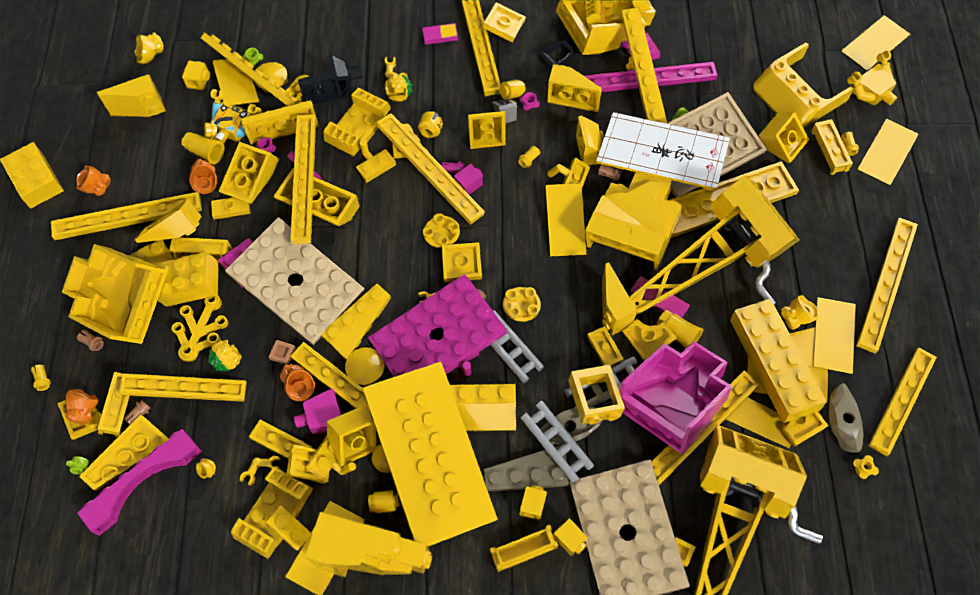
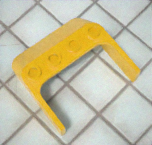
(787, 92)

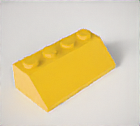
(328, 200)
(486, 406)

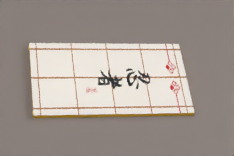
(663, 151)

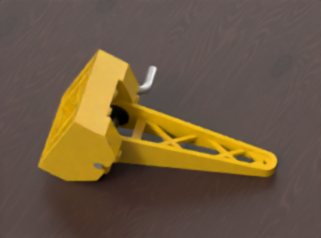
(739, 200)
(730, 464)

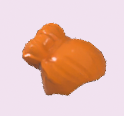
(203, 177)
(92, 181)
(297, 382)
(80, 406)

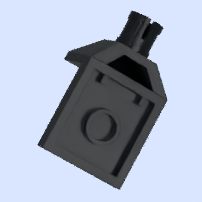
(329, 85)

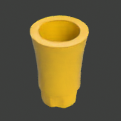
(206, 148)
(684, 330)

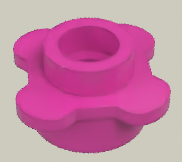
(529, 101)
(266, 142)

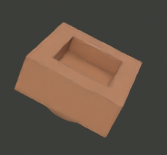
(281, 352)

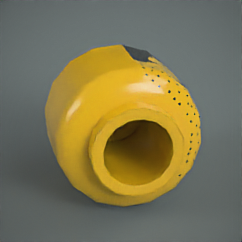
(430, 124)

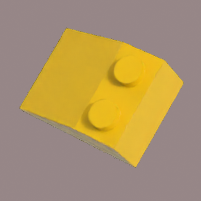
(573, 89)
(133, 98)
(486, 129)
(248, 172)
(174, 224)
(616, 304)

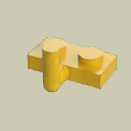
(375, 164)
(575, 174)
(325, 459)

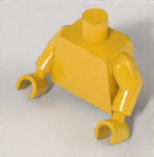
(876, 83)

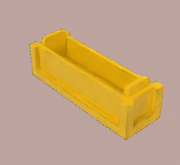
(832, 146)
(189, 246)
(113, 409)
(524, 549)

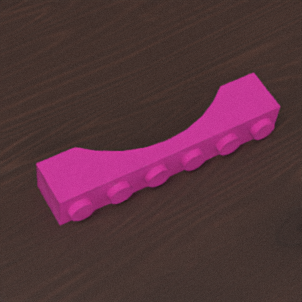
(105, 509)

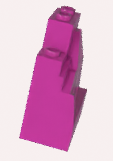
(676, 393)

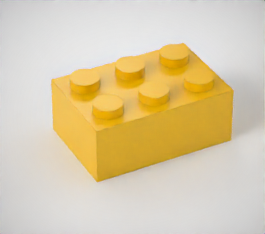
(31, 175)
(189, 279)

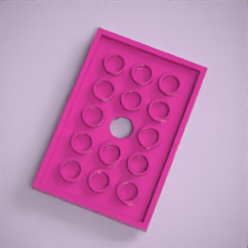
(456, 309)

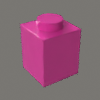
(469, 178)

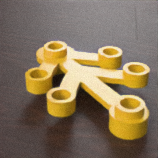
(199, 330)

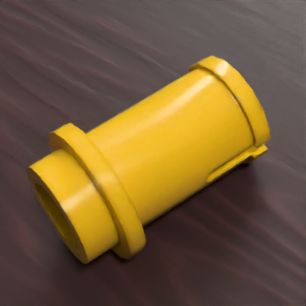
(849, 143)
(526, 159)
(41, 381)

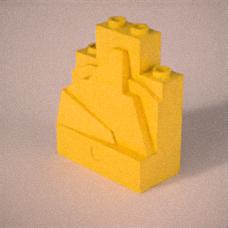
(600, 36)
(636, 218)
(114, 293)
(347, 544)

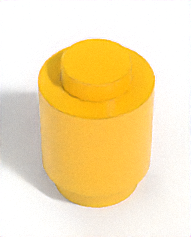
(512, 89)
(383, 501)

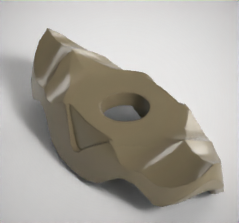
(580, 431)
(848, 435)

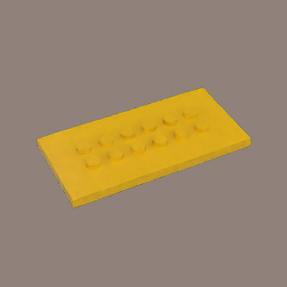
(429, 454)

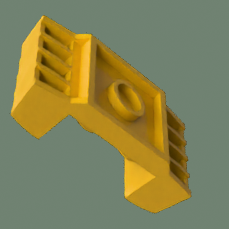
(610, 10)
(357, 123)
(282, 491)

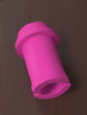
(453, 167)

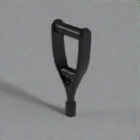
(567, 44)

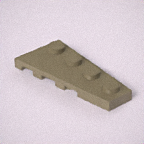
(530, 470)

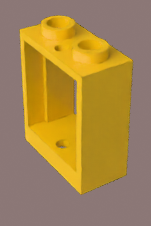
(591, 376)

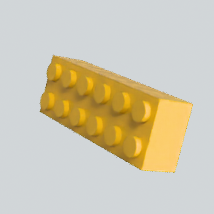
(777, 361)

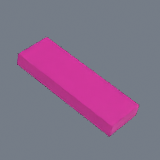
(671, 304)

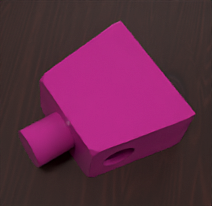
(318, 411)

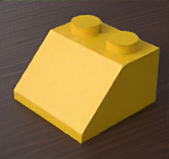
(784, 136)
(589, 140)
(352, 435)

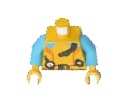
(229, 118)

